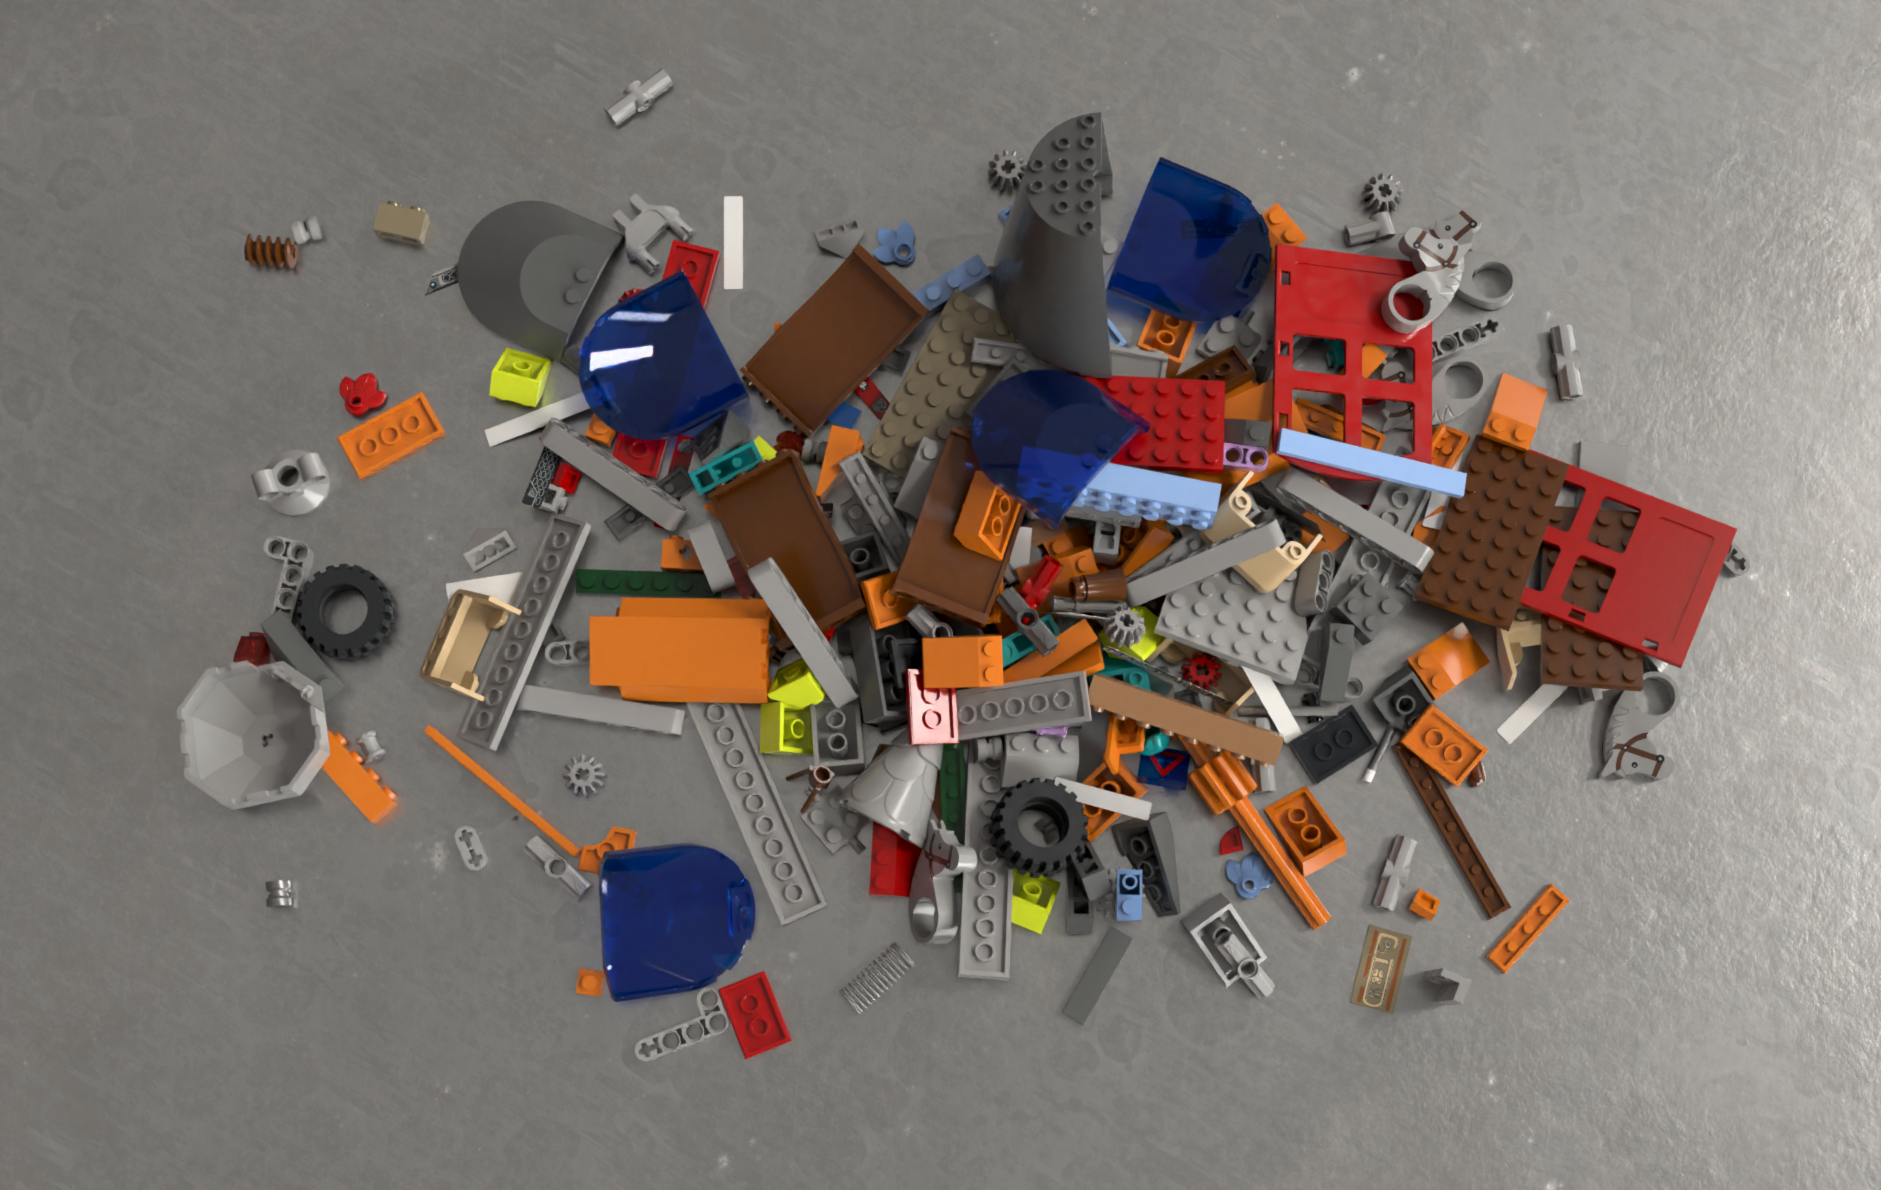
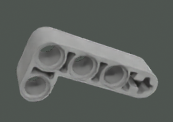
(1457, 343)
(290, 565)
(680, 1031)

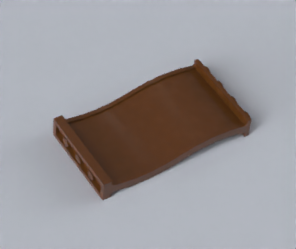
(834, 342)
(780, 518)
(936, 565)

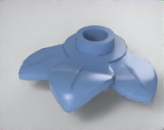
(894, 242)
(1251, 872)

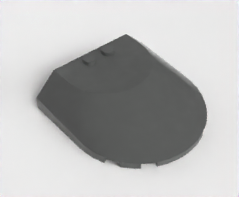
(533, 271)

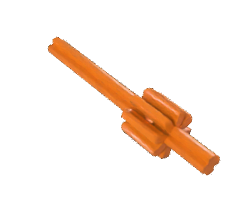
(1225, 785)

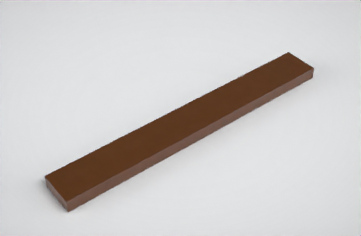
(1452, 831)

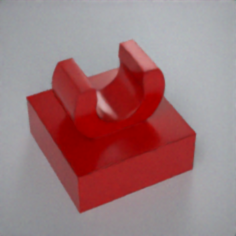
(566, 478)

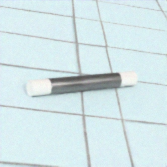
(1379, 753)

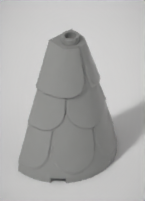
(897, 788)

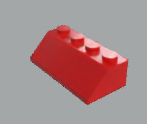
(891, 863)

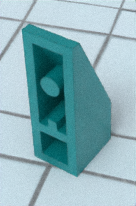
(725, 467)

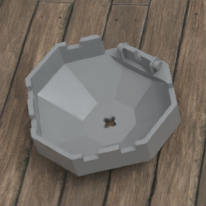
(226, 726)

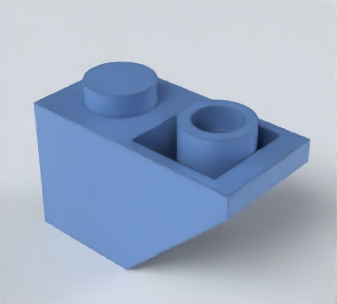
(1128, 895)

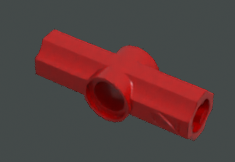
(1039, 583)

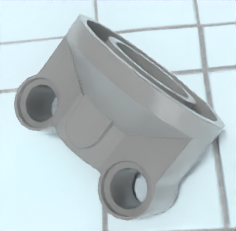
(301, 497)

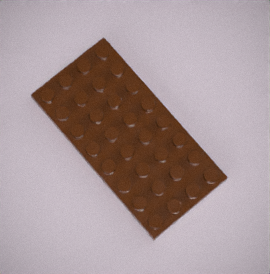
(1492, 533)
(1570, 653)

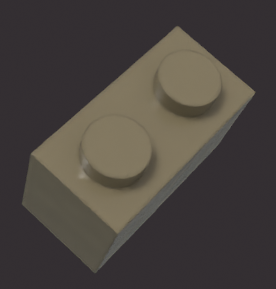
(401, 223)

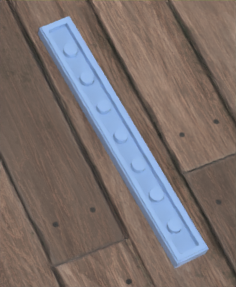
(1371, 463)

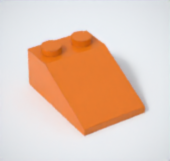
(1282, 230)
(1169, 336)
(1514, 413)
(840, 445)
(1075, 563)
(962, 661)
(1447, 661)
(1121, 783)
(1306, 831)

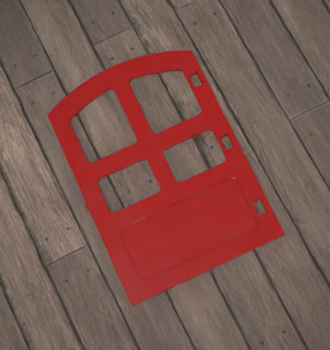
(1342, 300)
(1657, 581)

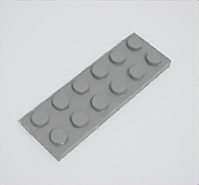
(1023, 706)

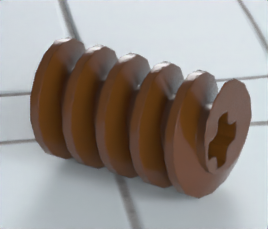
(270, 252)

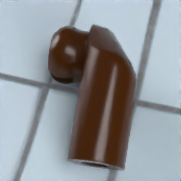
(1478, 775)

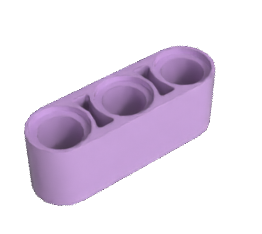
(1245, 453)

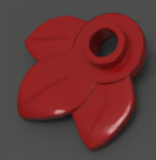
(361, 390)

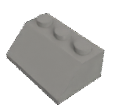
(1038, 757)

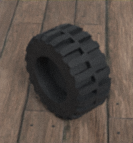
(323, 589)
(1059, 806)

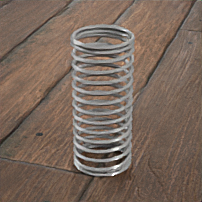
(850, 996)

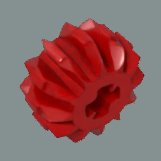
(1198, 664)

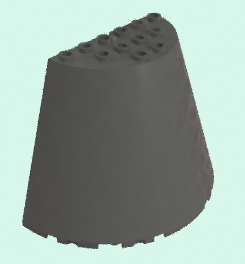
(1051, 251)

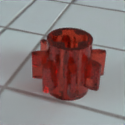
(789, 440)

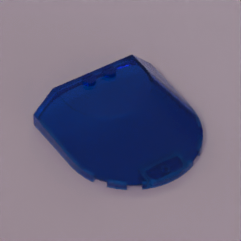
(1192, 248)
(658, 364)
(1049, 438)
(671, 918)

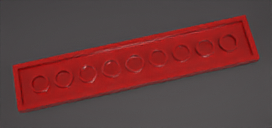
(699, 266)

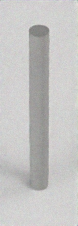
(1295, 710)

